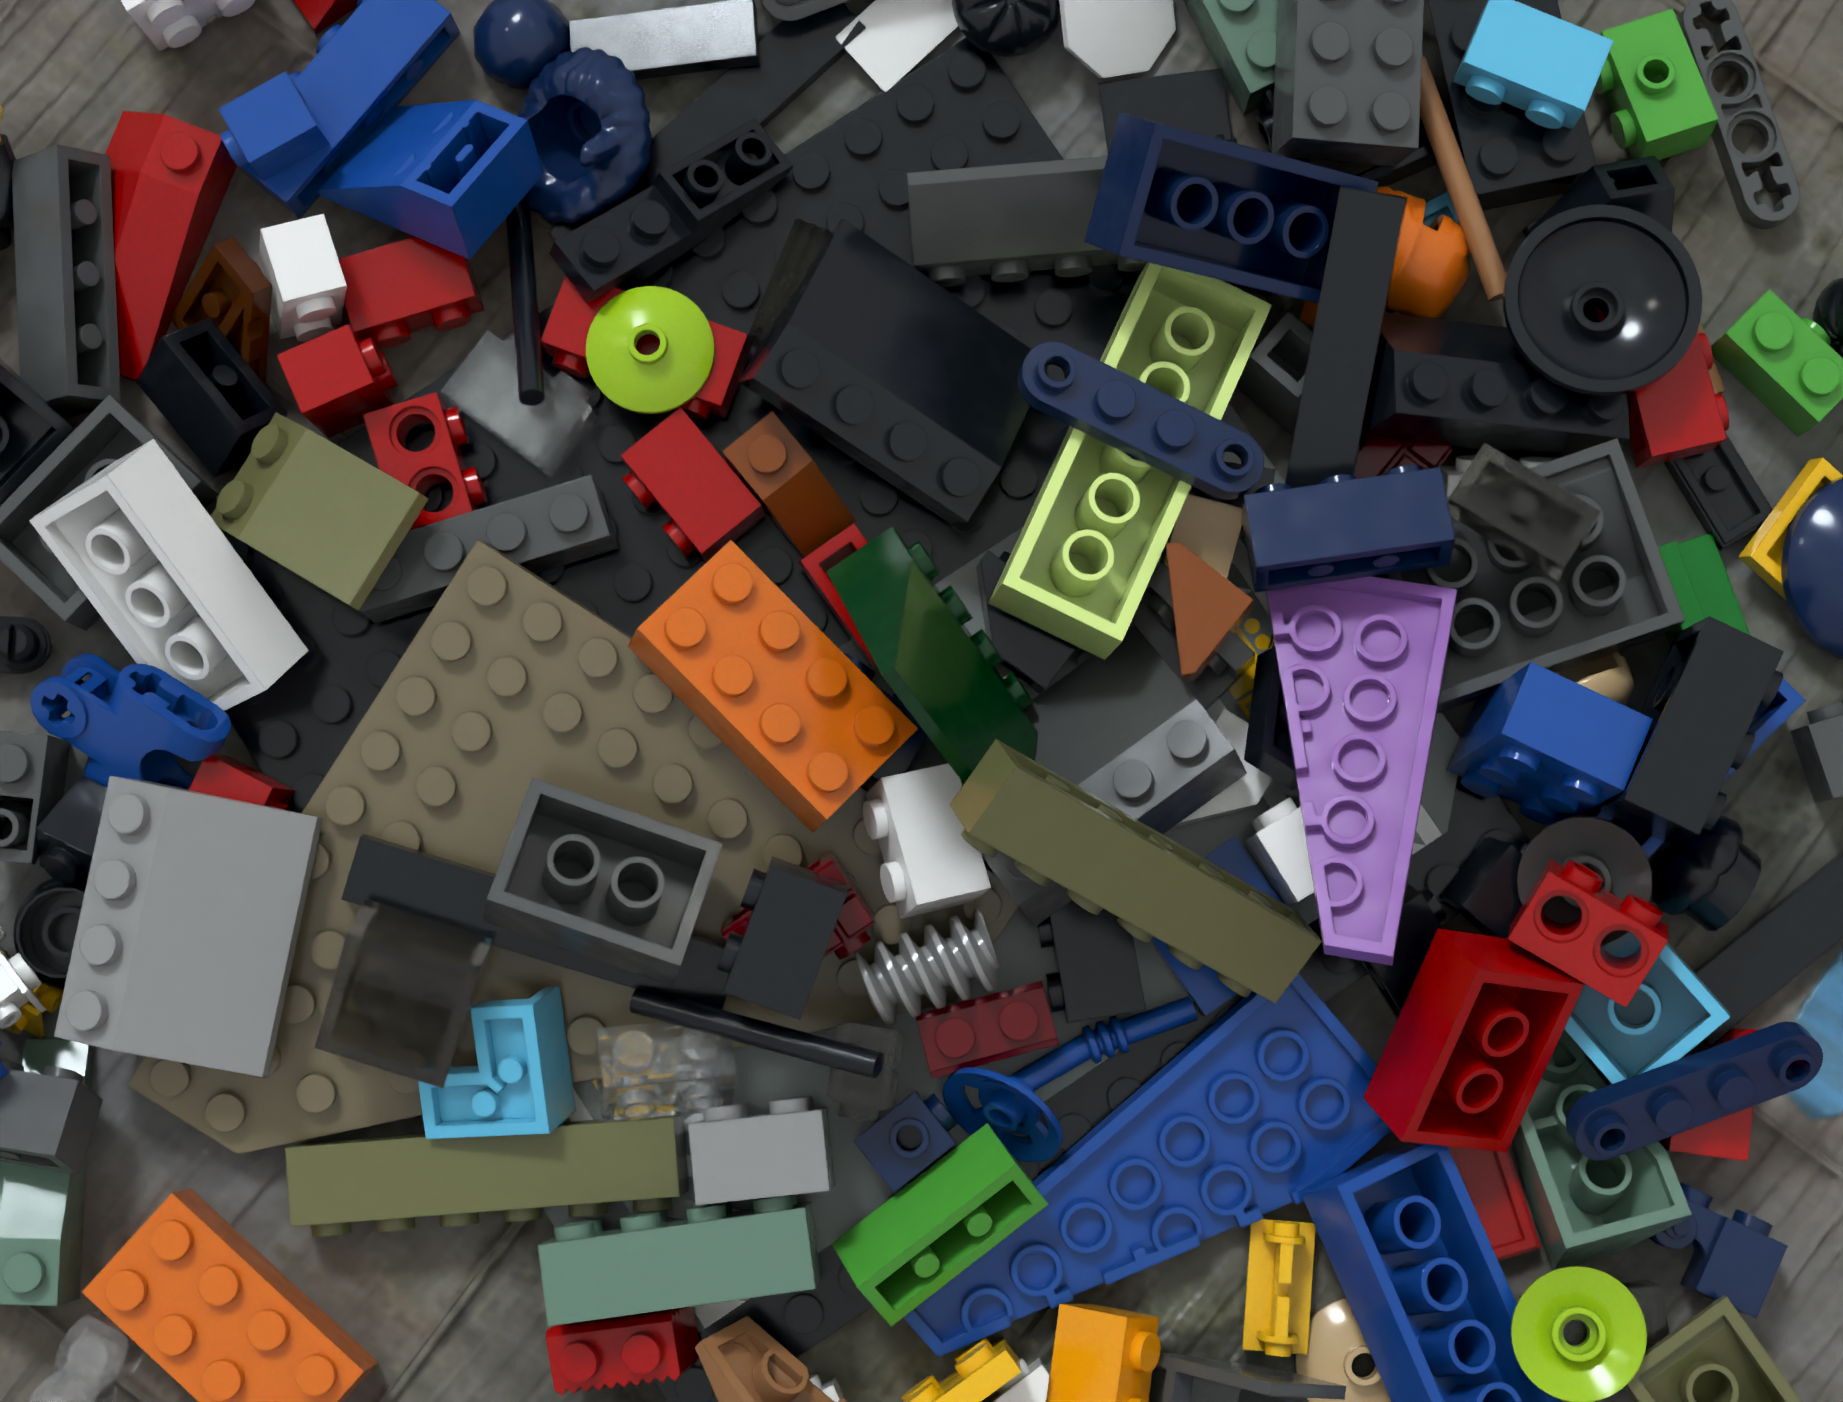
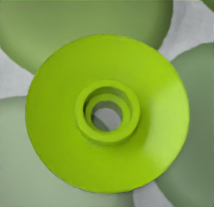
(656, 380)
(1613, 1340)

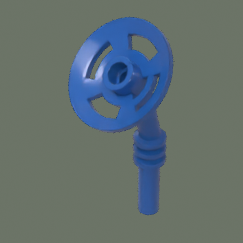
(1011, 1100)

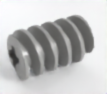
(930, 968)

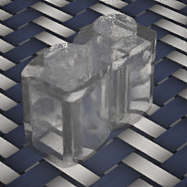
(90, 1362)

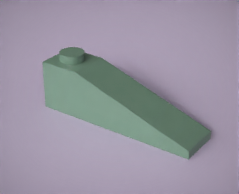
(1583, 1203)
(43, 1206)

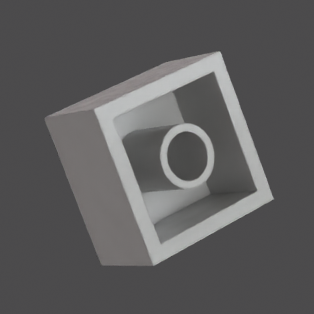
(761, 1154)

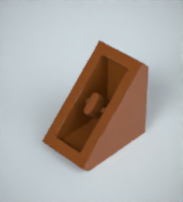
(1204, 609)

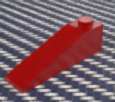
(164, 202)

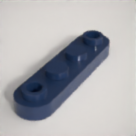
(1140, 420)
(1694, 1090)

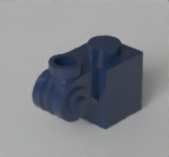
(1729, 1254)

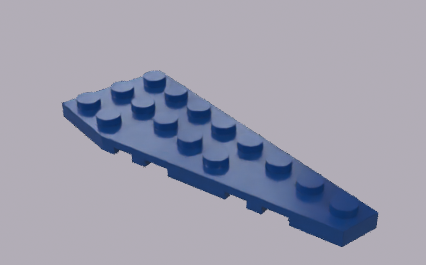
(1204, 1146)

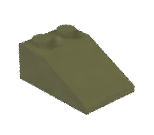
(317, 510)
(1710, 1361)

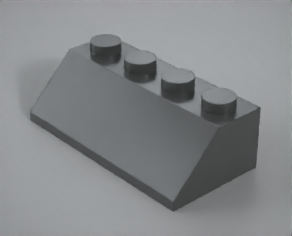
(1007, 221)

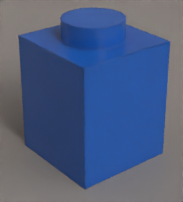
(271, 127)

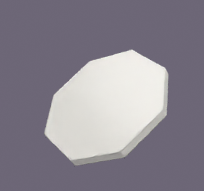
(1116, 34)

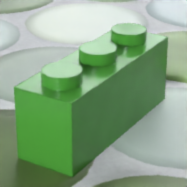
(938, 1225)

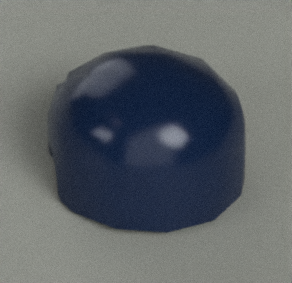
(519, 39)

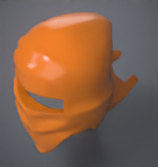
(1428, 266)

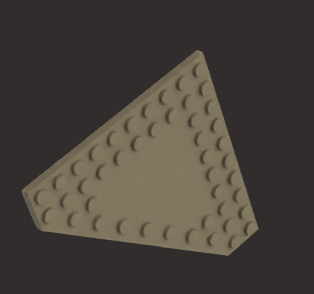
(486, 697)

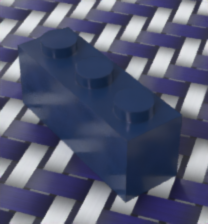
(1347, 528)

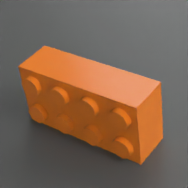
(771, 685)
(223, 1313)

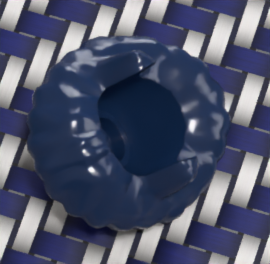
(587, 134)

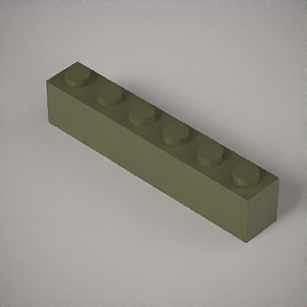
(1133, 873)
(459, 1177)

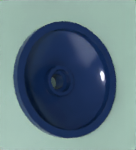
(1815, 567)

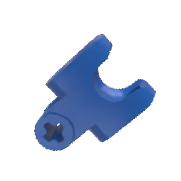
(130, 720)

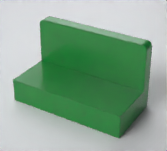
(1701, 583)

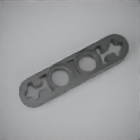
(1748, 108)

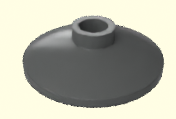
(1594, 844)

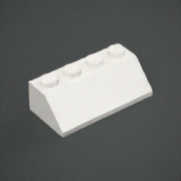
(169, 579)

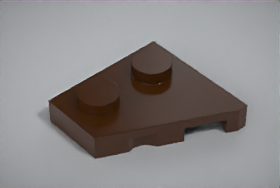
(235, 298)

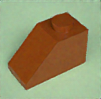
(788, 484)

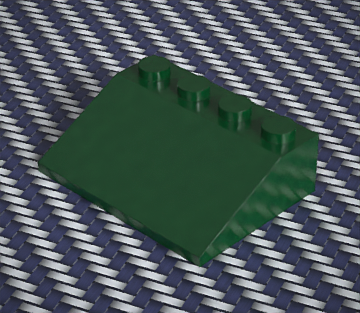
(930, 655)

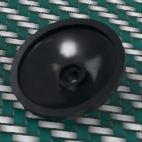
(1624, 268)

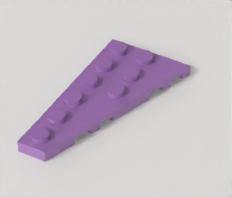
(1361, 710)

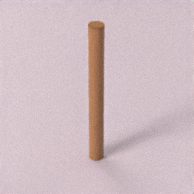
(1460, 187)

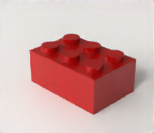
(1471, 1042)

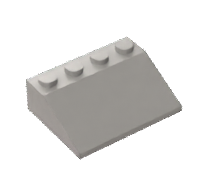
(188, 927)

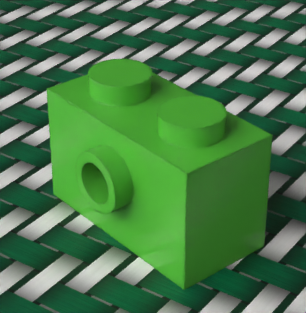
(1655, 89)
(1783, 362)

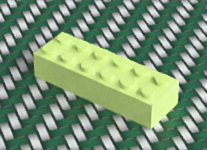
(1103, 511)

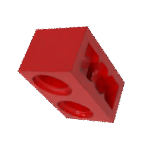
(434, 465)
(1578, 944)

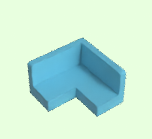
(520, 1074)

